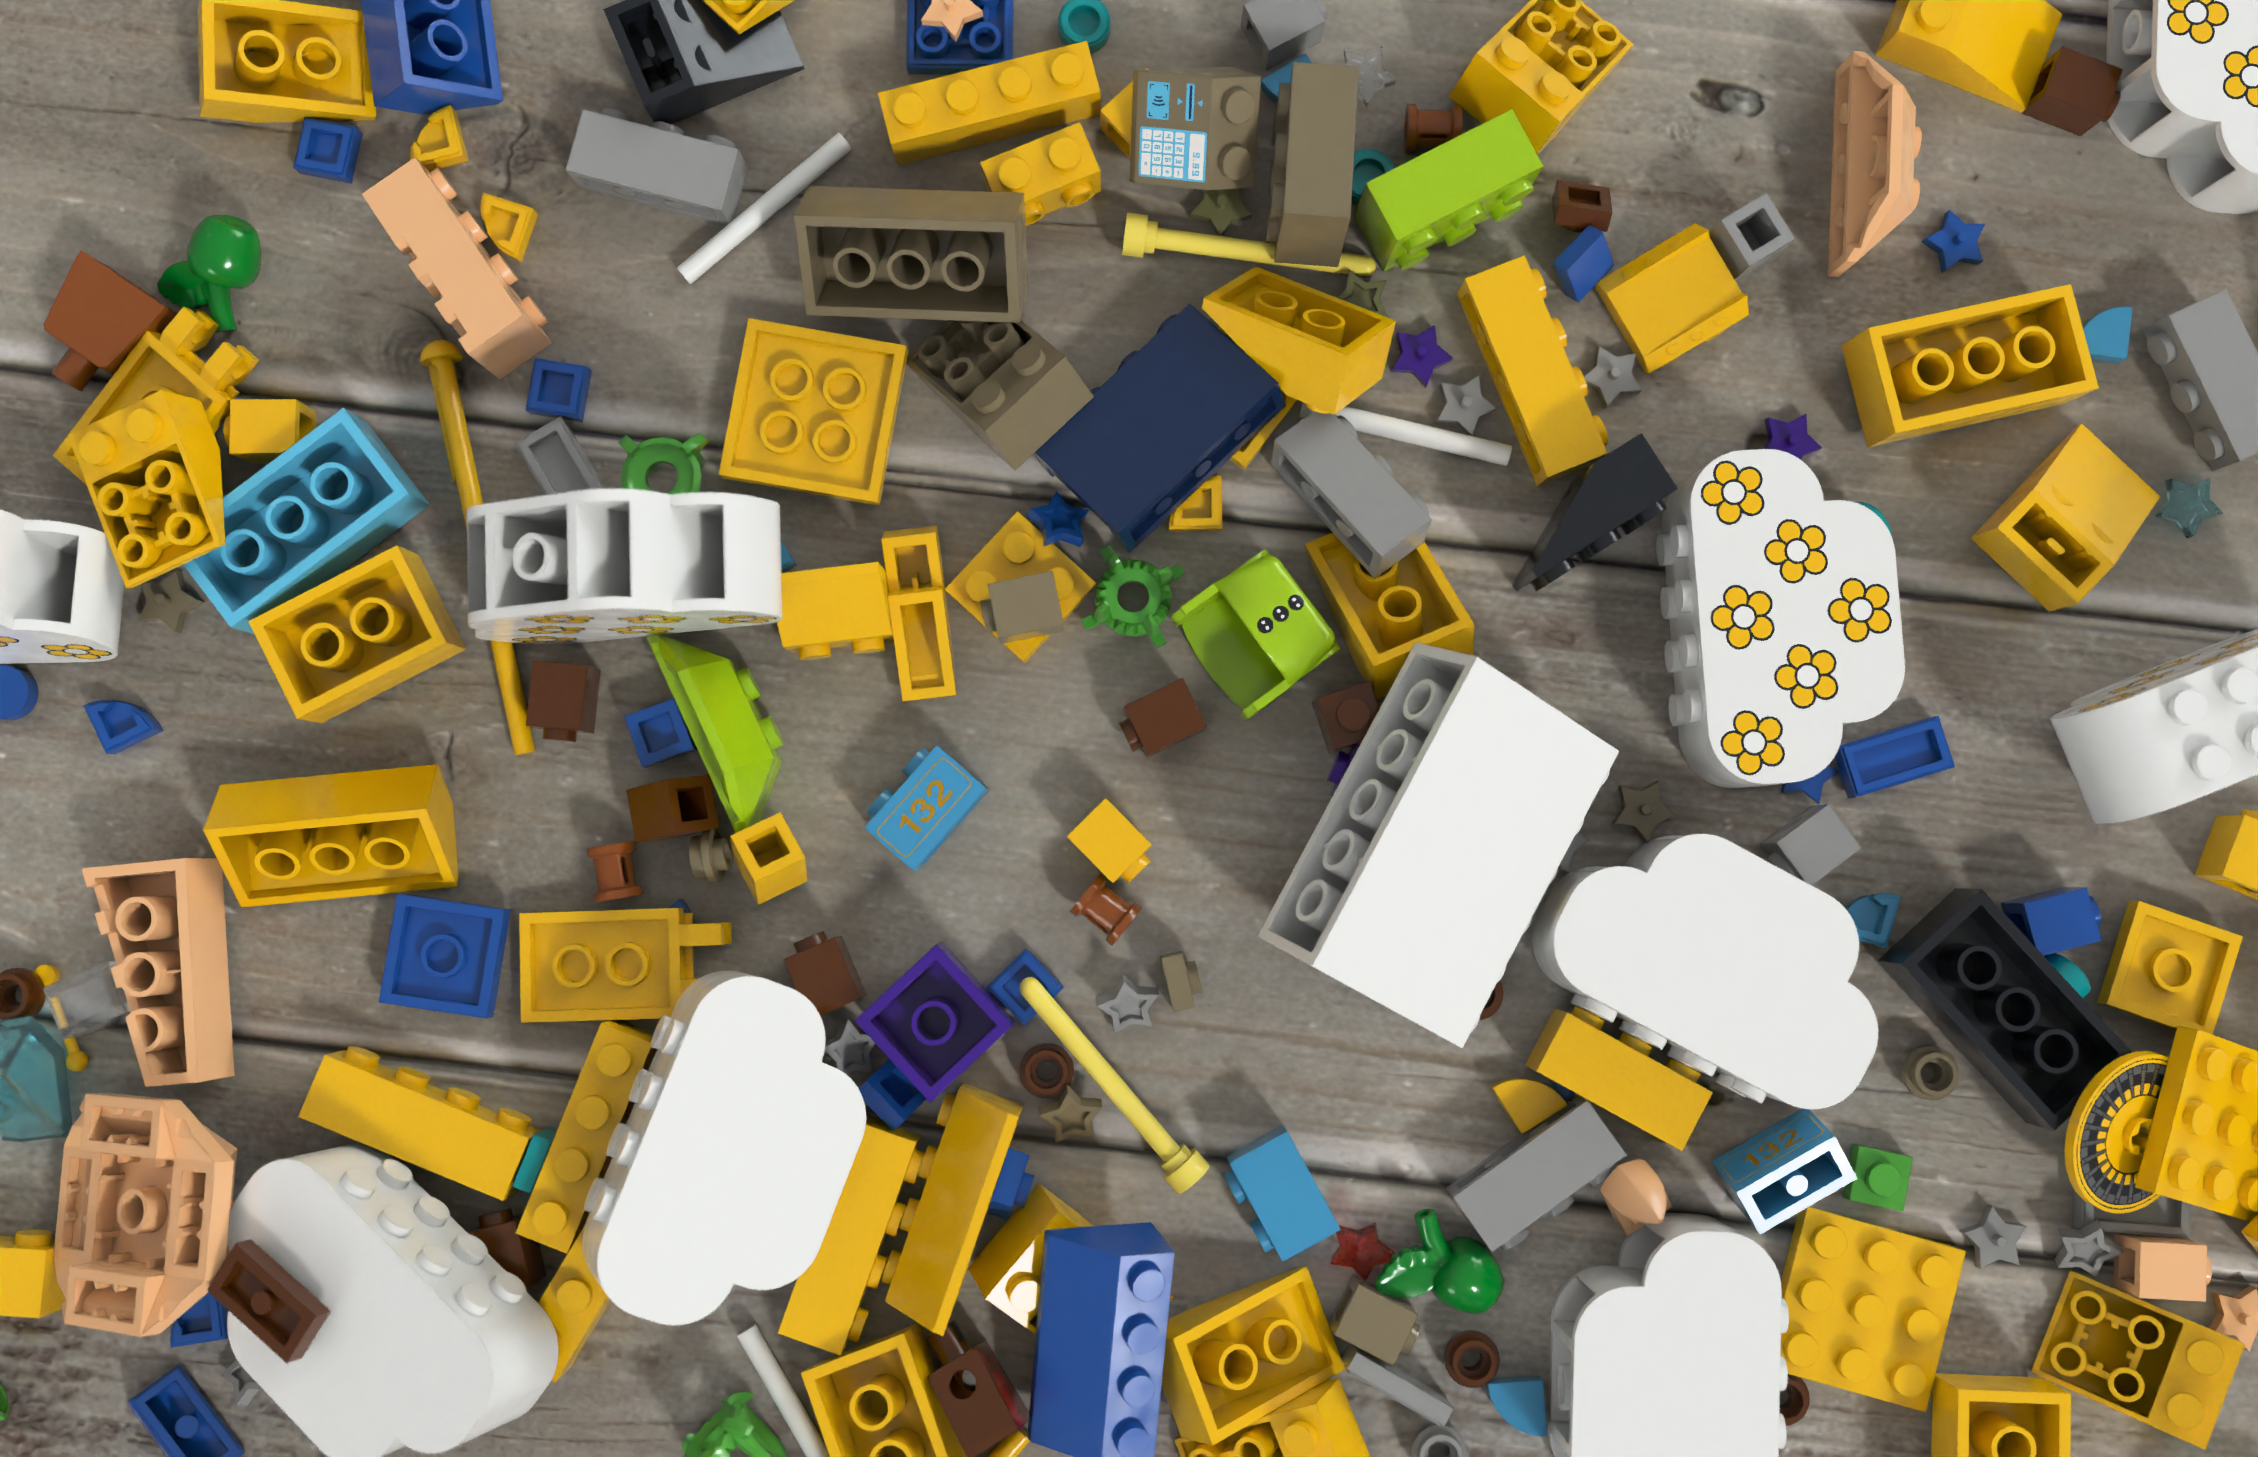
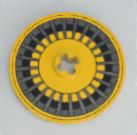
(2112, 1130)

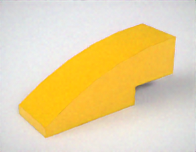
(919, 612)

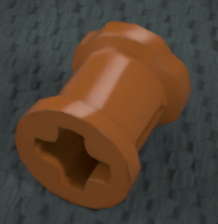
(1430, 127)
(614, 871)
(1106, 909)

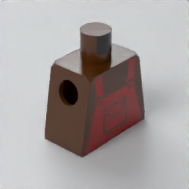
(977, 1415)

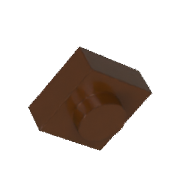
(1581, 205)

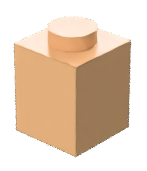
(2162, 1267)

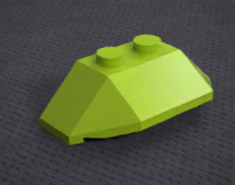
(724, 724)

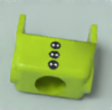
(1256, 633)

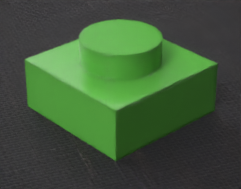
(1880, 1177)

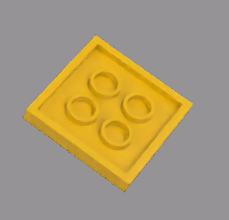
(813, 411)
(2206, 1127)
(1867, 1306)

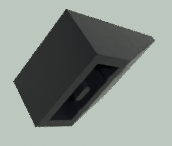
(692, 59)
(1612, 493)

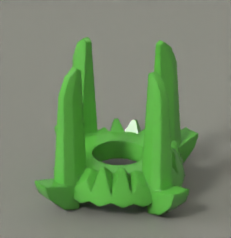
(656, 451)
(1133, 623)
(730, 1428)

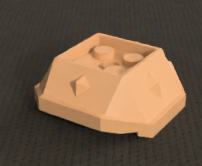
(140, 1213)

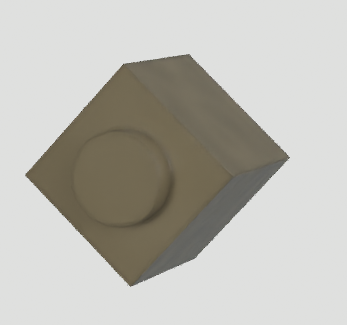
(1023, 608)
(1375, 1321)

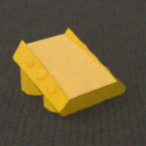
(1673, 298)

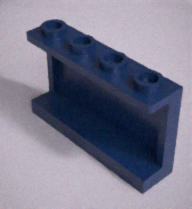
(1161, 426)

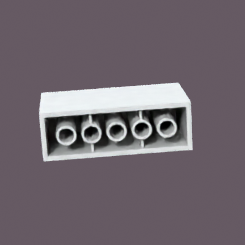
(1440, 841)

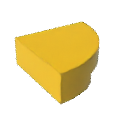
(440, 141)
(508, 224)
(1201, 510)
(1527, 1101)

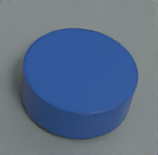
(17, 692)

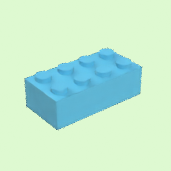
(305, 519)

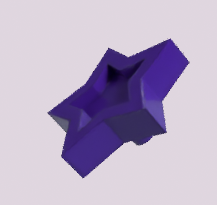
(1420, 355)
(1790, 437)

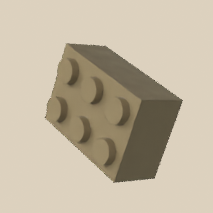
(1313, 164)

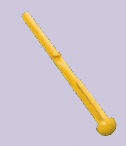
(440, 359)

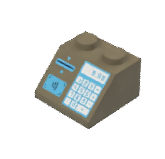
(1195, 127)

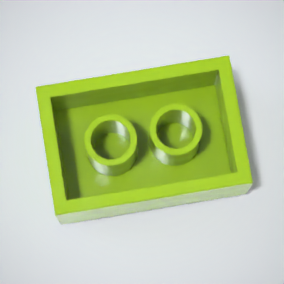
(1448, 192)

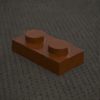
(268, 1300)

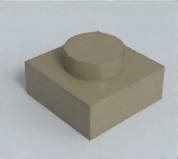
(1181, 980)

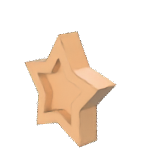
(951, 15)
(2237, 1315)

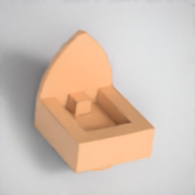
(1635, 1196)

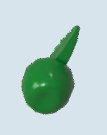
(219, 257)
(1455, 1270)

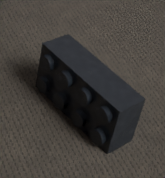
(2003, 1006)

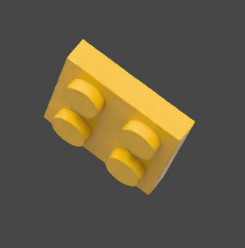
(1017, 553)
(2169, 968)

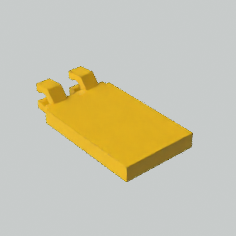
(170, 365)
(609, 962)

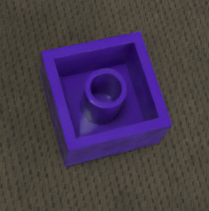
(935, 1021)

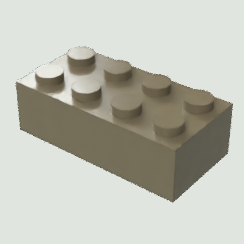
(913, 253)

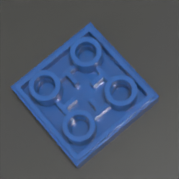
(978, 45)

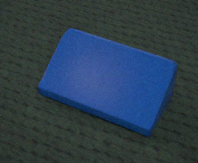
(182, 1419)

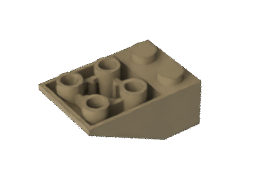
(1001, 383)

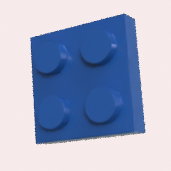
(444, 955)

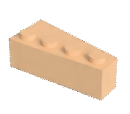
(455, 266)
(171, 963)

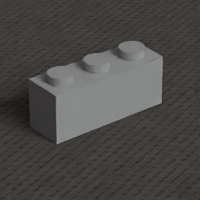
(657, 166)
(2211, 376)
(1351, 490)
(1536, 1174)

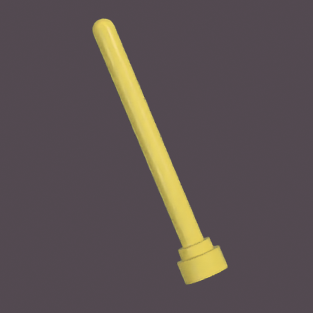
(1145, 236)
(1180, 1164)

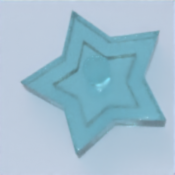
(2188, 505)

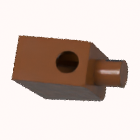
(100, 320)

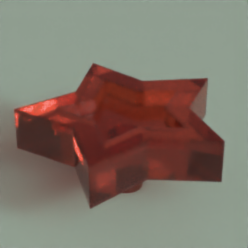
(1360, 1249)

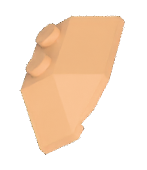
(1870, 159)

